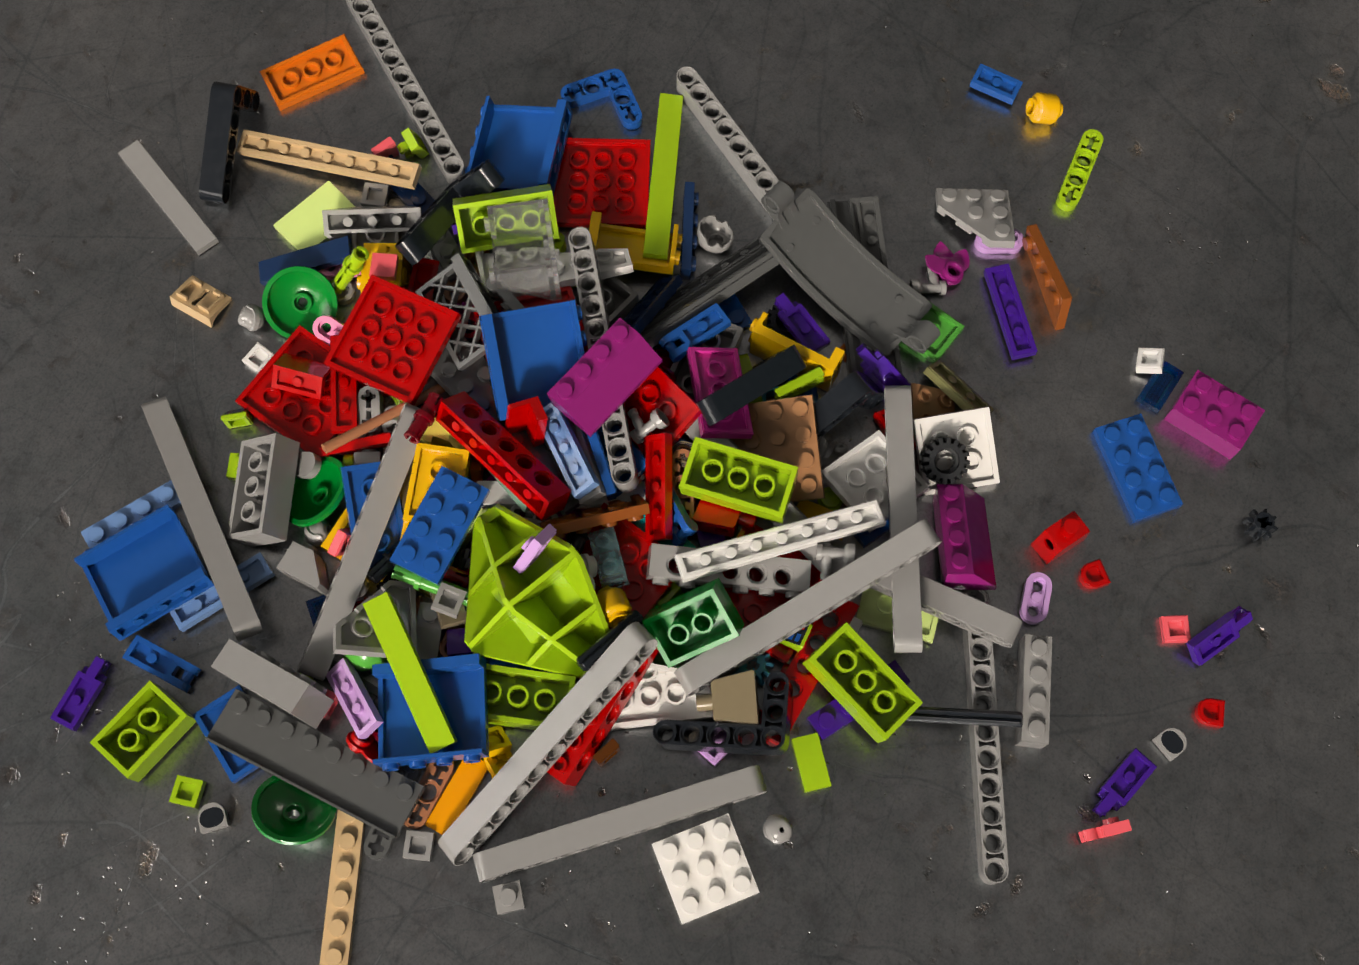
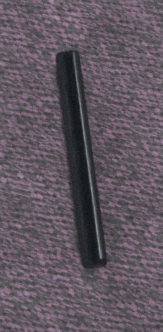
(967, 716)

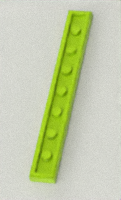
(663, 177)

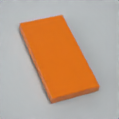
(312, 72)

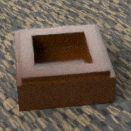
(607, 752)

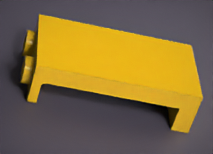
(613, 236)
(767, 342)

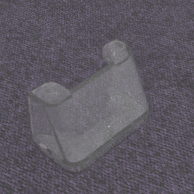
(523, 249)

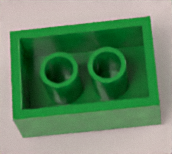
(694, 622)

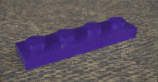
(1010, 311)
(834, 716)

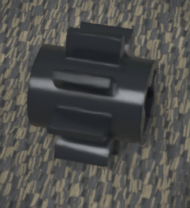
(1260, 525)

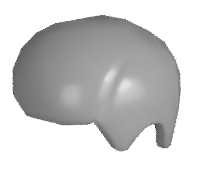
(714, 234)

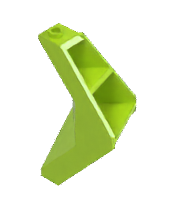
(531, 616)

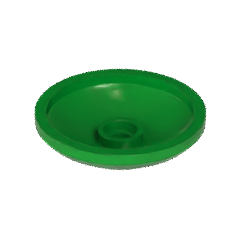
(283, 296)
(317, 497)
(278, 801)

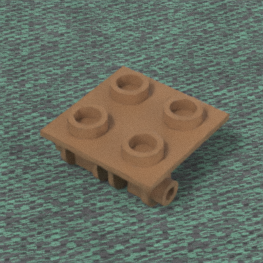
(929, 401)

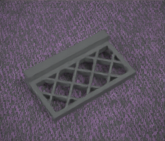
(477, 296)

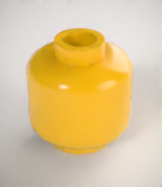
(1044, 108)
(613, 604)

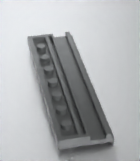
(863, 220)
(710, 288)
(315, 764)

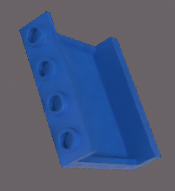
(522, 142)
(531, 350)
(144, 572)
(462, 692)

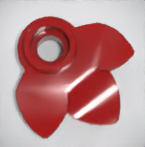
(367, 747)

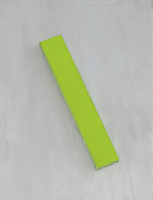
(409, 673)

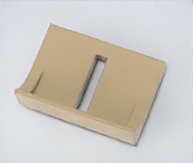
(207, 308)

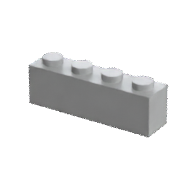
(1034, 690)

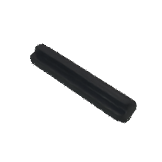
(594, 652)

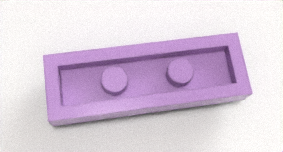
(354, 699)

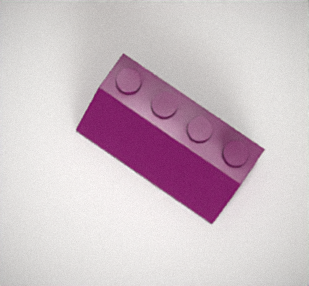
(604, 377)
(965, 538)

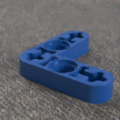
(612, 90)

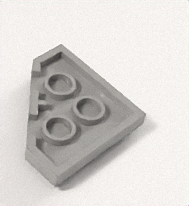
(979, 212)
(355, 632)

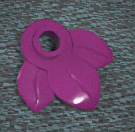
(945, 262)

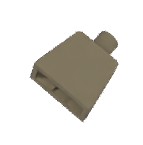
(732, 699)

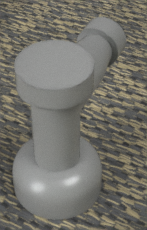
(933, 286)
(658, 420)
(826, 554)

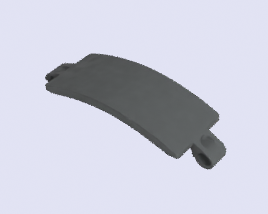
(844, 274)

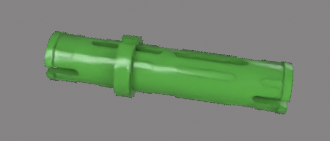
(420, 583)

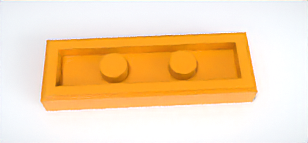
(457, 795)

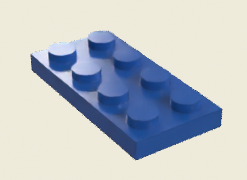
(1137, 468)
(356, 485)
(440, 525)

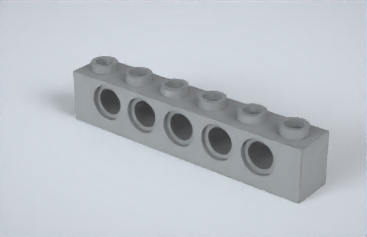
(796, 571)

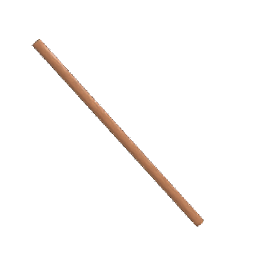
(375, 422)

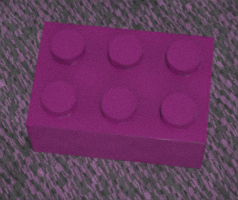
(1214, 414)

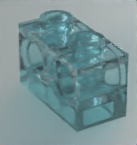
(608, 558)

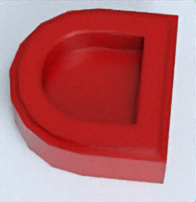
(1093, 575)
(1210, 712)

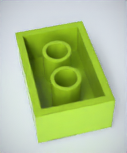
(143, 731)

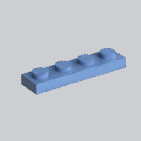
(569, 453)
(131, 513)
(253, 573)

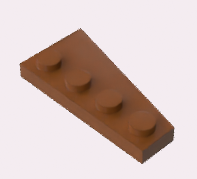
(1048, 276)
(596, 516)

